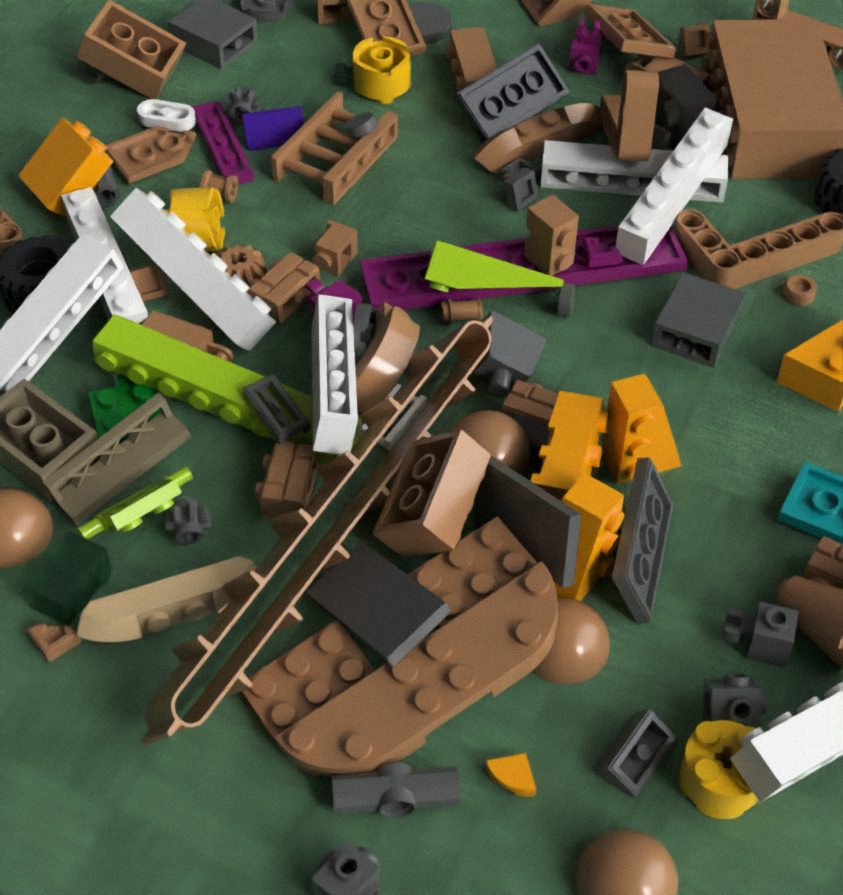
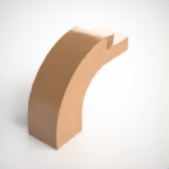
(386, 356)

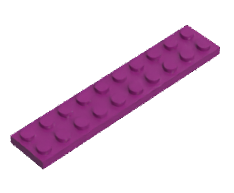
(402, 283)

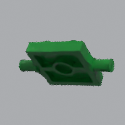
(116, 403)

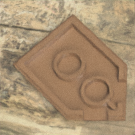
(149, 152)

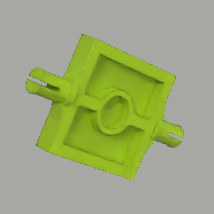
(127, 512)

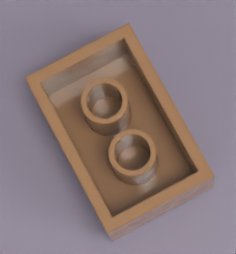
(131, 49)
(432, 494)

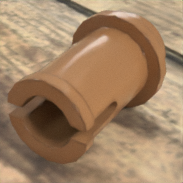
(460, 310)

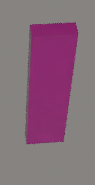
(222, 142)

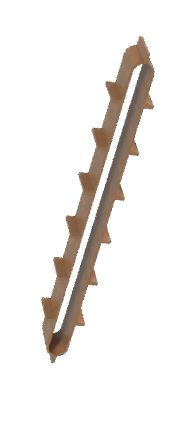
(471, 344)

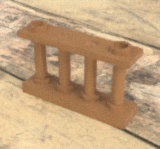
(347, 167)

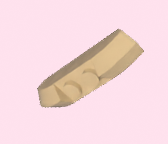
(161, 603)

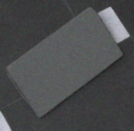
(636, 752)

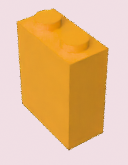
(65, 163)

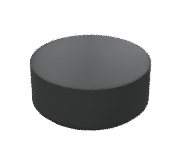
(361, 124)
(566, 299)

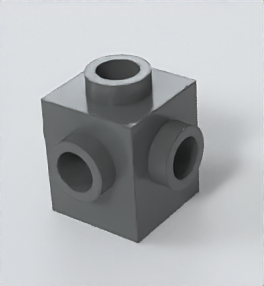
(734, 699)
(347, 872)

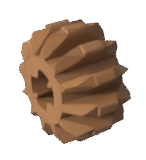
(243, 262)

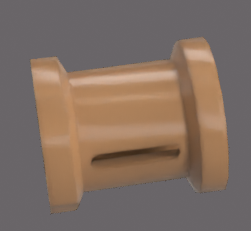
(225, 185)

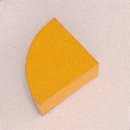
(513, 774)

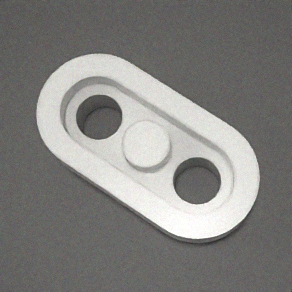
(166, 114)

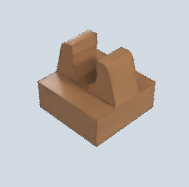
(693, 39)
(149, 281)

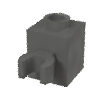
(769, 633)

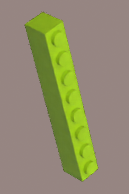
(193, 377)

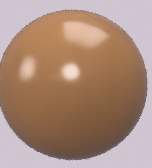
(498, 436)
(24, 527)
(578, 647)
(625, 864)

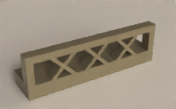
(118, 463)

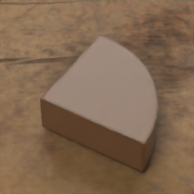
(53, 640)

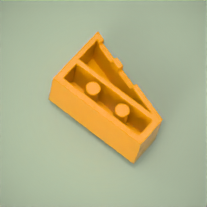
(637, 429)

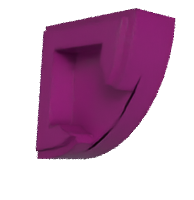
(599, 254)

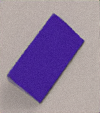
(271, 127)

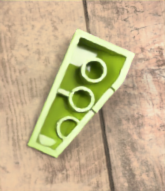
(466, 269)

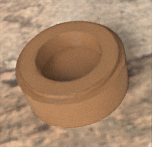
(799, 290)

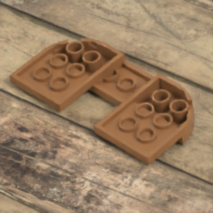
(347, 718)

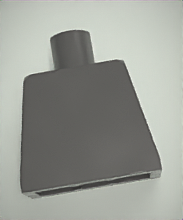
(510, 356)

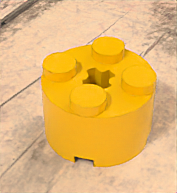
(381, 69)
(201, 213)
(710, 775)

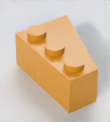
(817, 368)
(571, 442)
(598, 537)

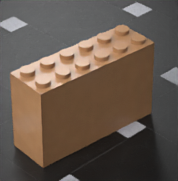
(779, 94)

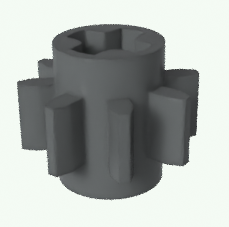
(241, 102)
(188, 521)

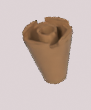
(819, 613)

